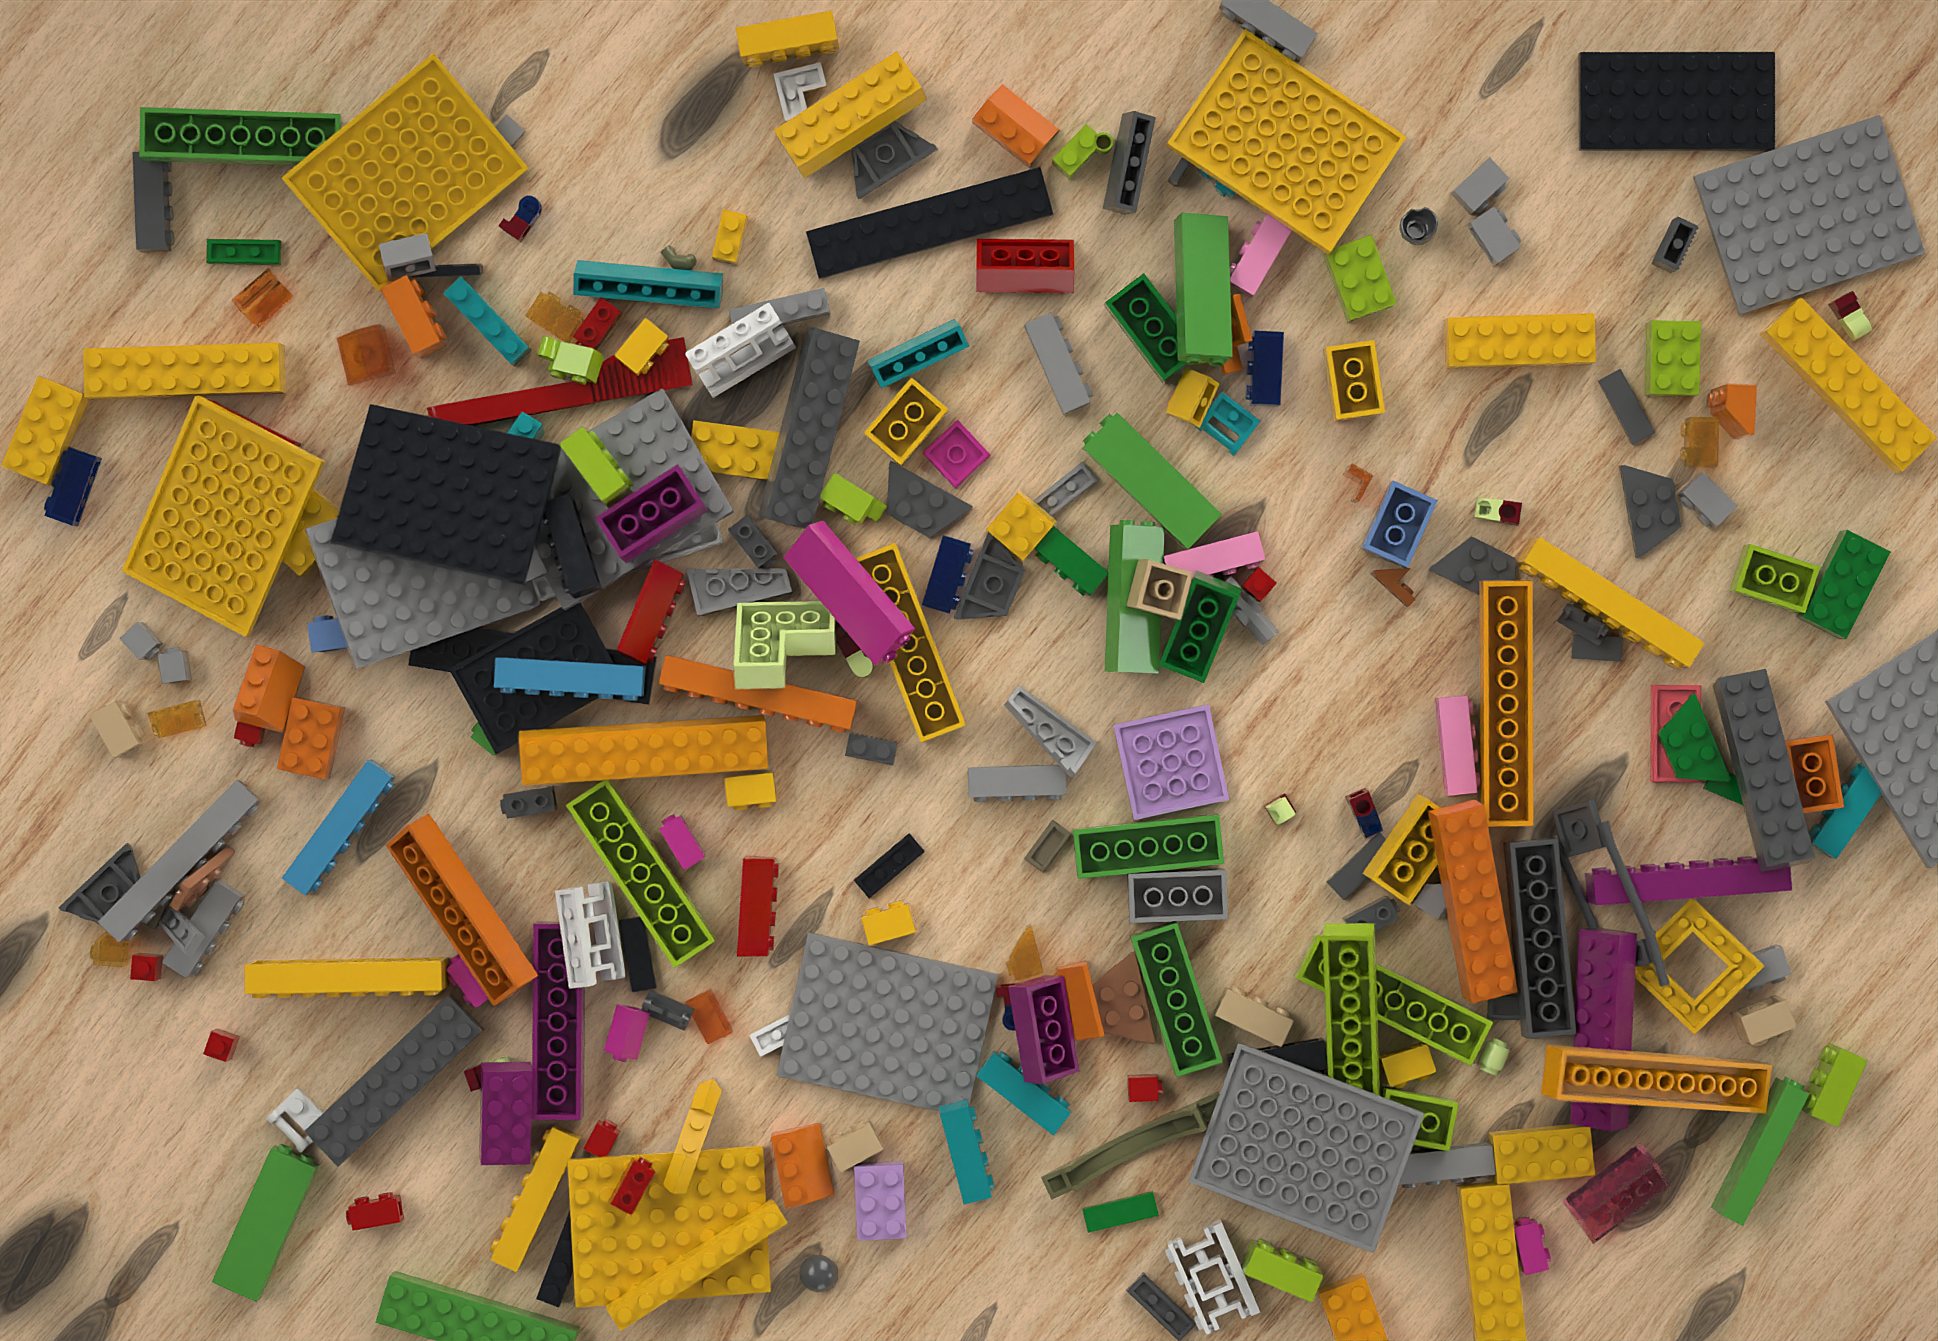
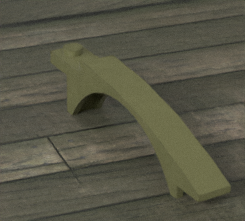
(1166, 1128)

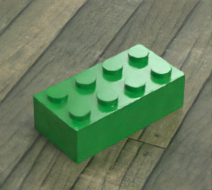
(1148, 325)
(1844, 584)
(1201, 628)

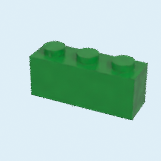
(1070, 561)

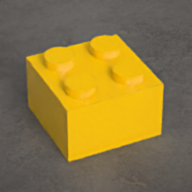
(1021, 525)

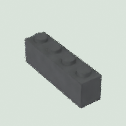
(1129, 162)
(152, 205)

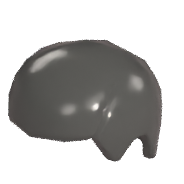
(1418, 226)
(818, 1273)

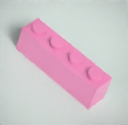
(1258, 255)
(1220, 556)
(1456, 745)

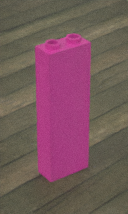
(849, 593)

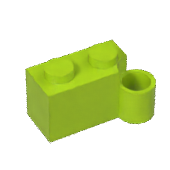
(1079, 151)
(571, 360)
(851, 500)

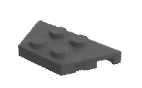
(886, 156)
(921, 502)
(1650, 507)
(1473, 563)
(991, 583)
(104, 886)

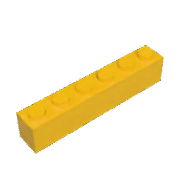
(535, 1198)

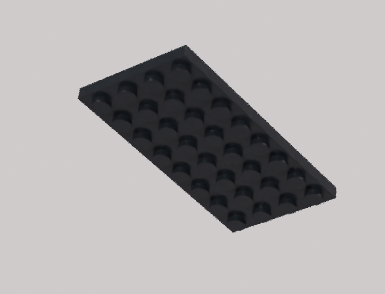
(1676, 101)

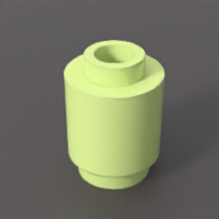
(1494, 1056)

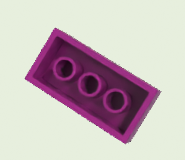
(651, 513)
(1044, 1029)
(505, 1113)

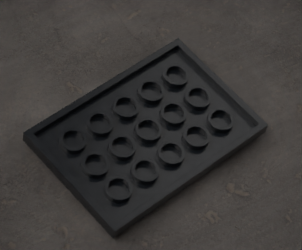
(554, 637)

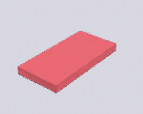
(1664, 703)

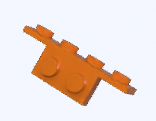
(1240, 335)

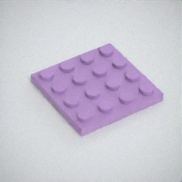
(1171, 762)

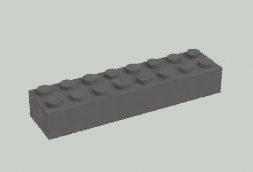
(808, 428)
(1763, 770)
(1539, 938)
(394, 1080)

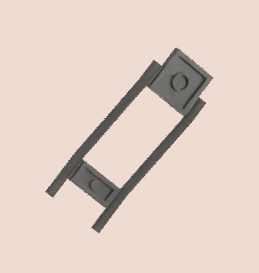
(1583, 832)

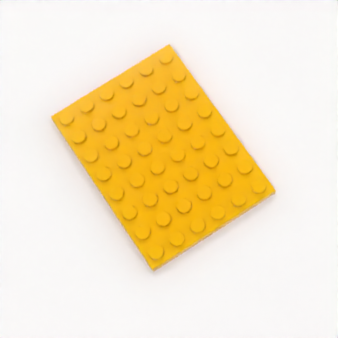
(1286, 141)
(405, 168)
(222, 516)
(622, 1250)

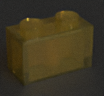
(554, 317)
(1700, 442)

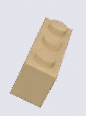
(1254, 1015)

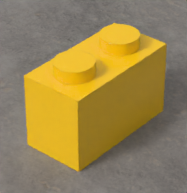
(730, 237)
(642, 347)
(1192, 397)
(750, 789)
(888, 923)
(1407, 1065)

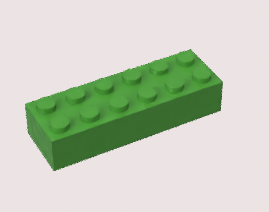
(1148, 846)
(1176, 998)

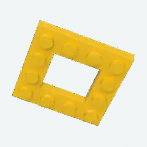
(1740, 969)

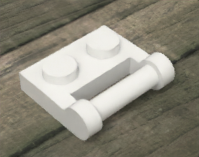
(302, 1110)

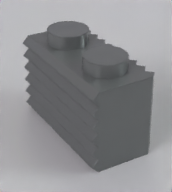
(1675, 244)
(871, 748)

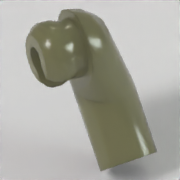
(678, 261)

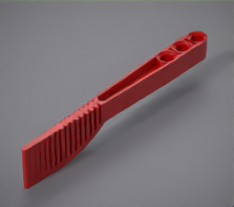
(614, 382)

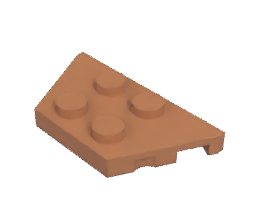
(197, 883)
(1123, 1002)

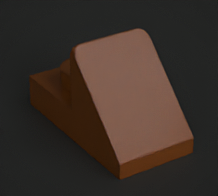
(1389, 579)

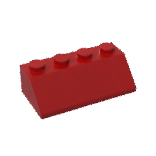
(1025, 266)
(650, 613)
(756, 906)

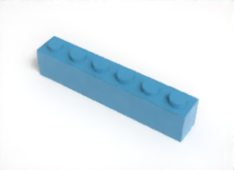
(569, 677)
(338, 827)

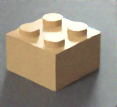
(1159, 589)
(1763, 1020)

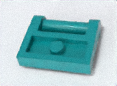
(1234, 418)

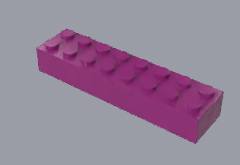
(1688, 881)
(1604, 1011)
(556, 1031)

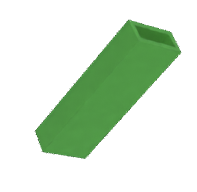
(1203, 289)
(1150, 480)
(1130, 632)
(1760, 1151)
(266, 1222)

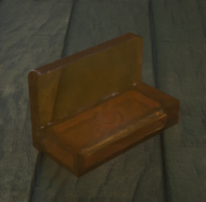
(262, 298)
(1359, 476)
(709, 1016)

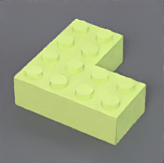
(776, 630)

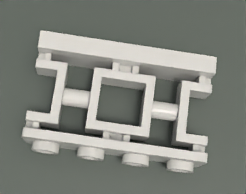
(729, 370)
(577, 938)
(1229, 1270)

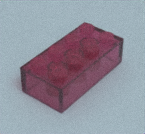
(1616, 1193)

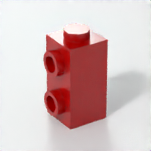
(597, 324)
(632, 1185)
(375, 1212)

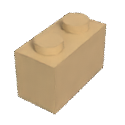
(117, 728)
(855, 1145)

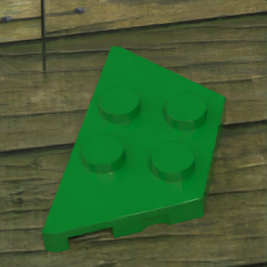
(1691, 744)

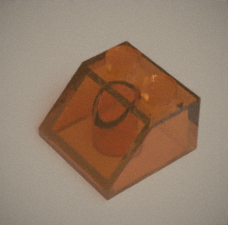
(366, 354)

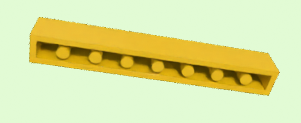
(696, 1264)

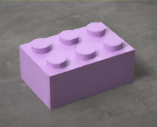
(880, 1200)

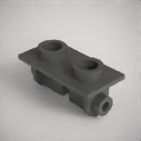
(1583, 624)
(667, 1010)

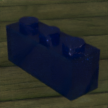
(1265, 369)
(72, 486)
(947, 575)

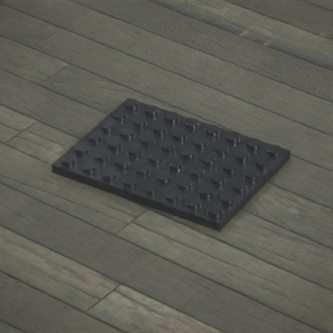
(446, 494)

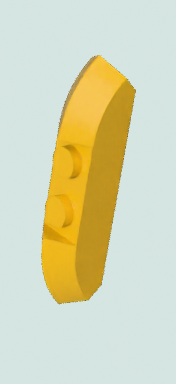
(692, 1137)

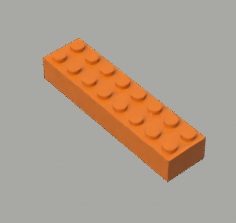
(791, 701)
(1473, 901)
(461, 909)

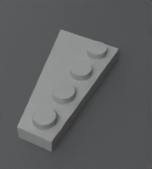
(724, 588)
(1054, 733)

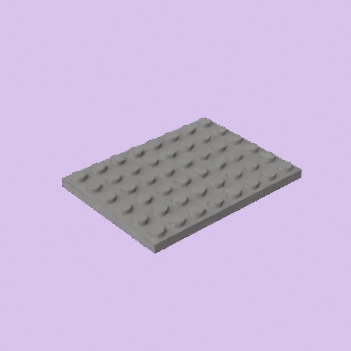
(1809, 214)
(645, 444)
(404, 604)
(1894, 731)
(886, 1023)
(1306, 1147)

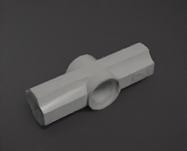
(1251, 615)

